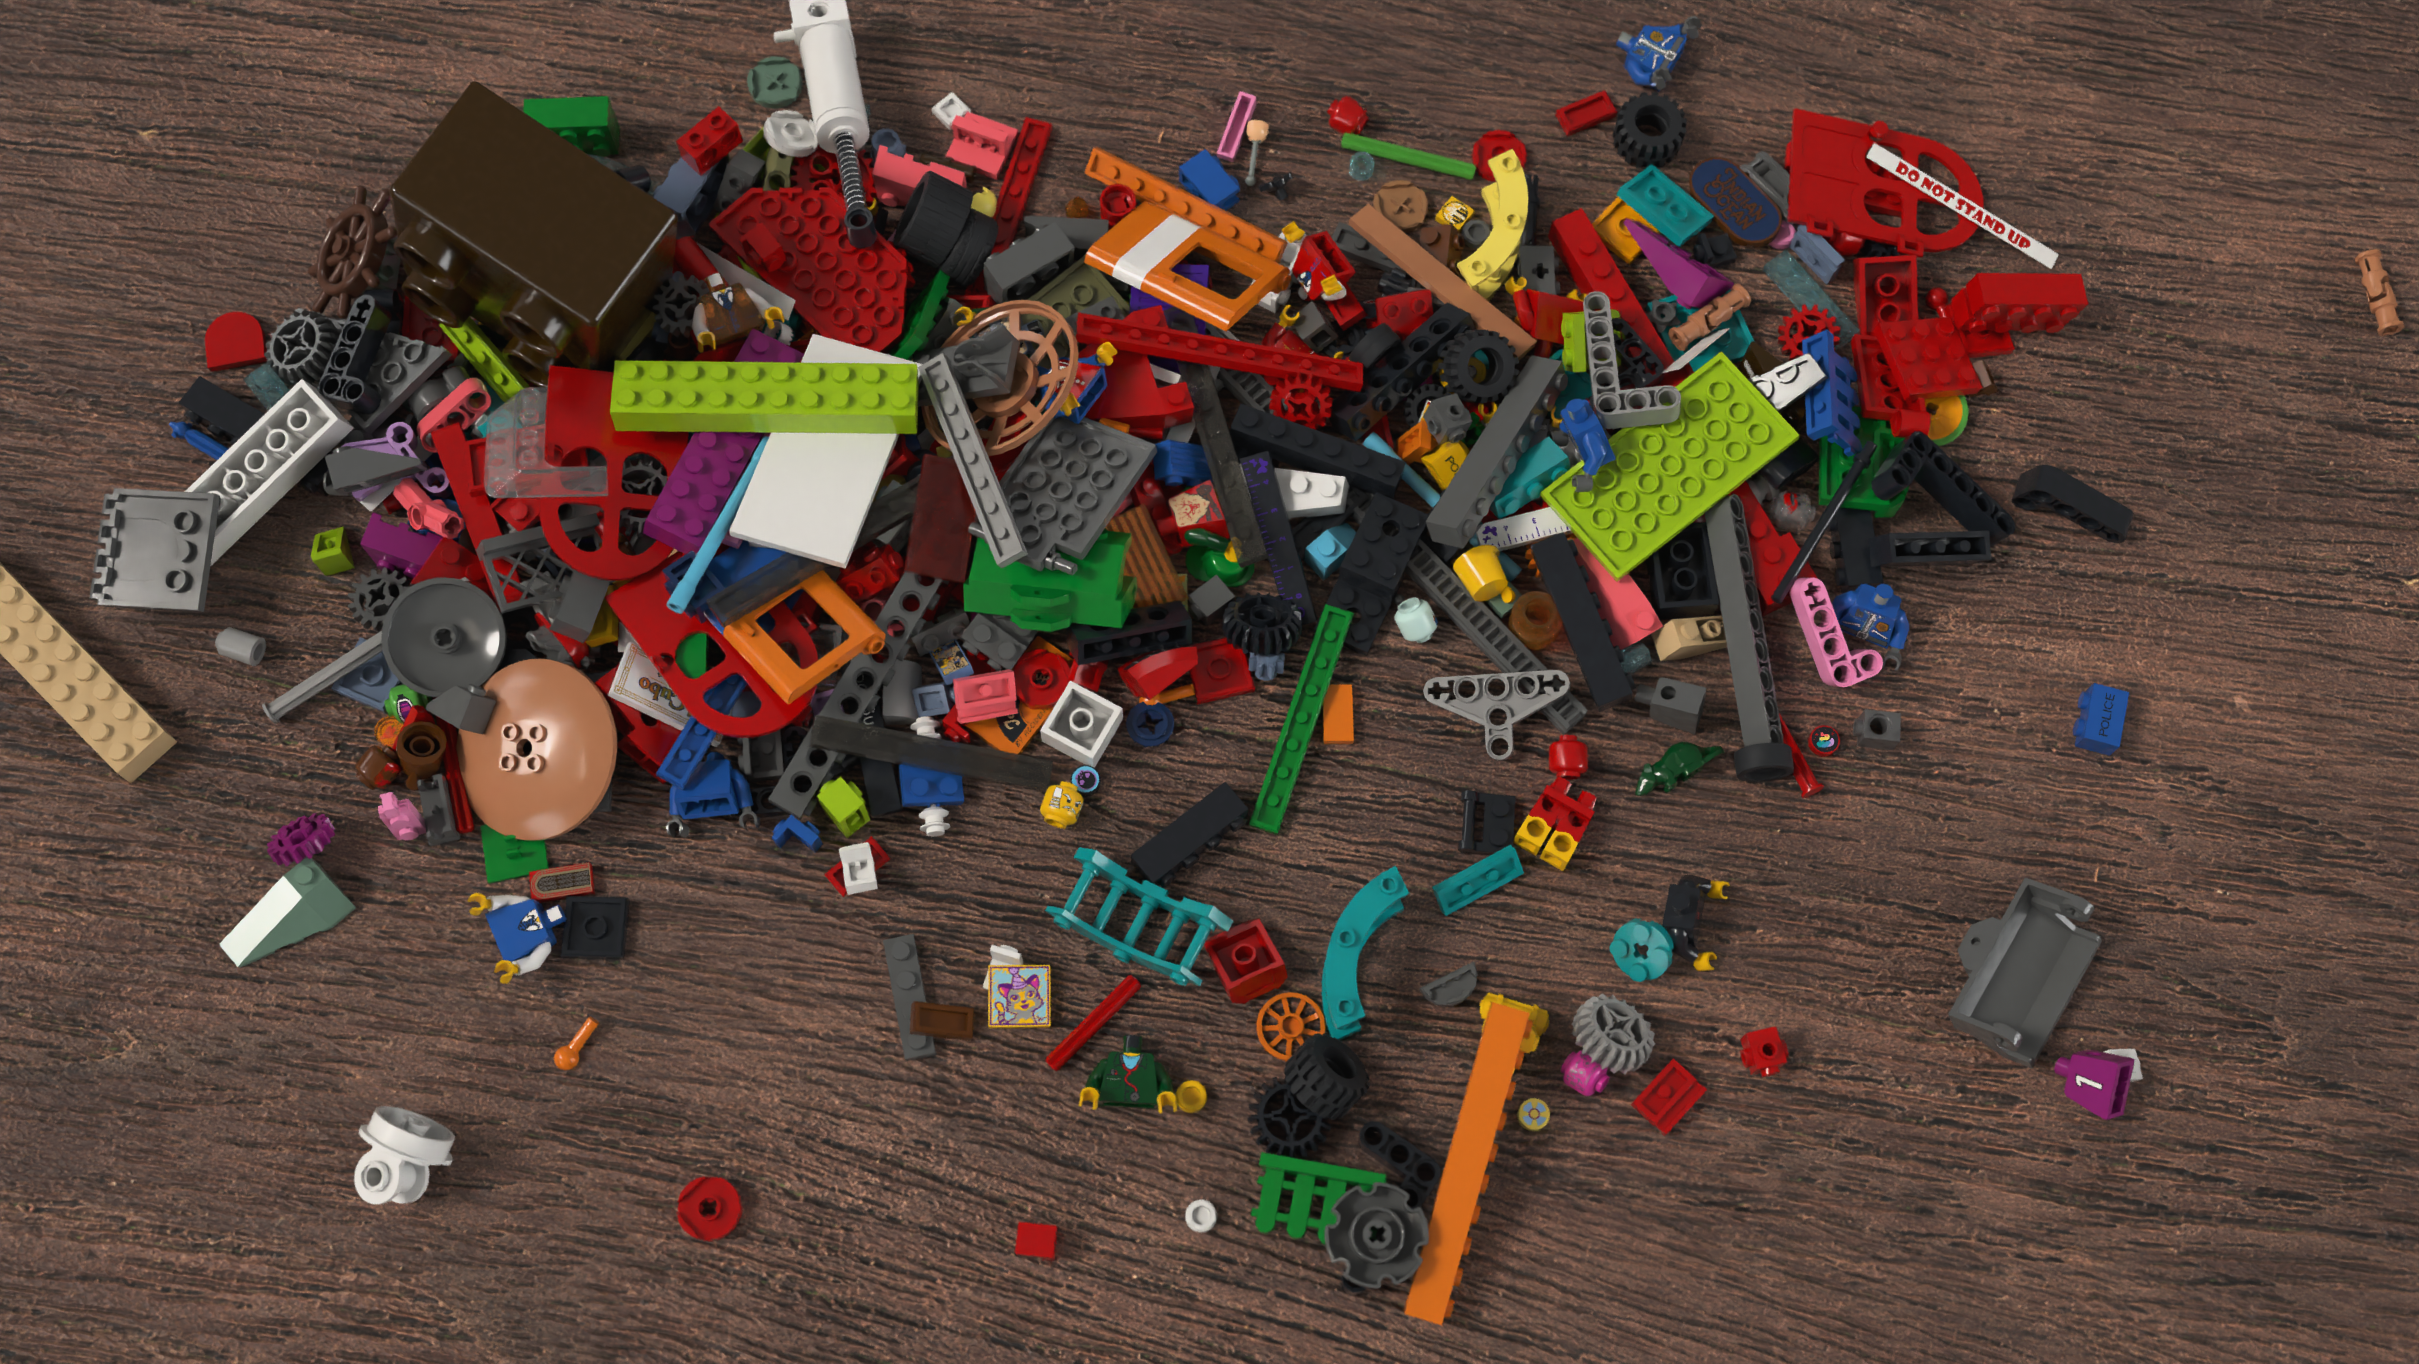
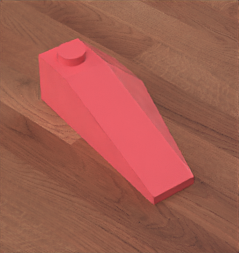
(1621, 602)

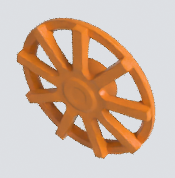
(1290, 1025)

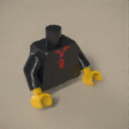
(1684, 916)

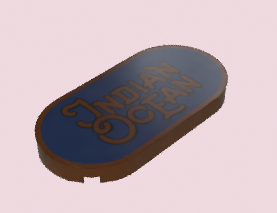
(1735, 202)

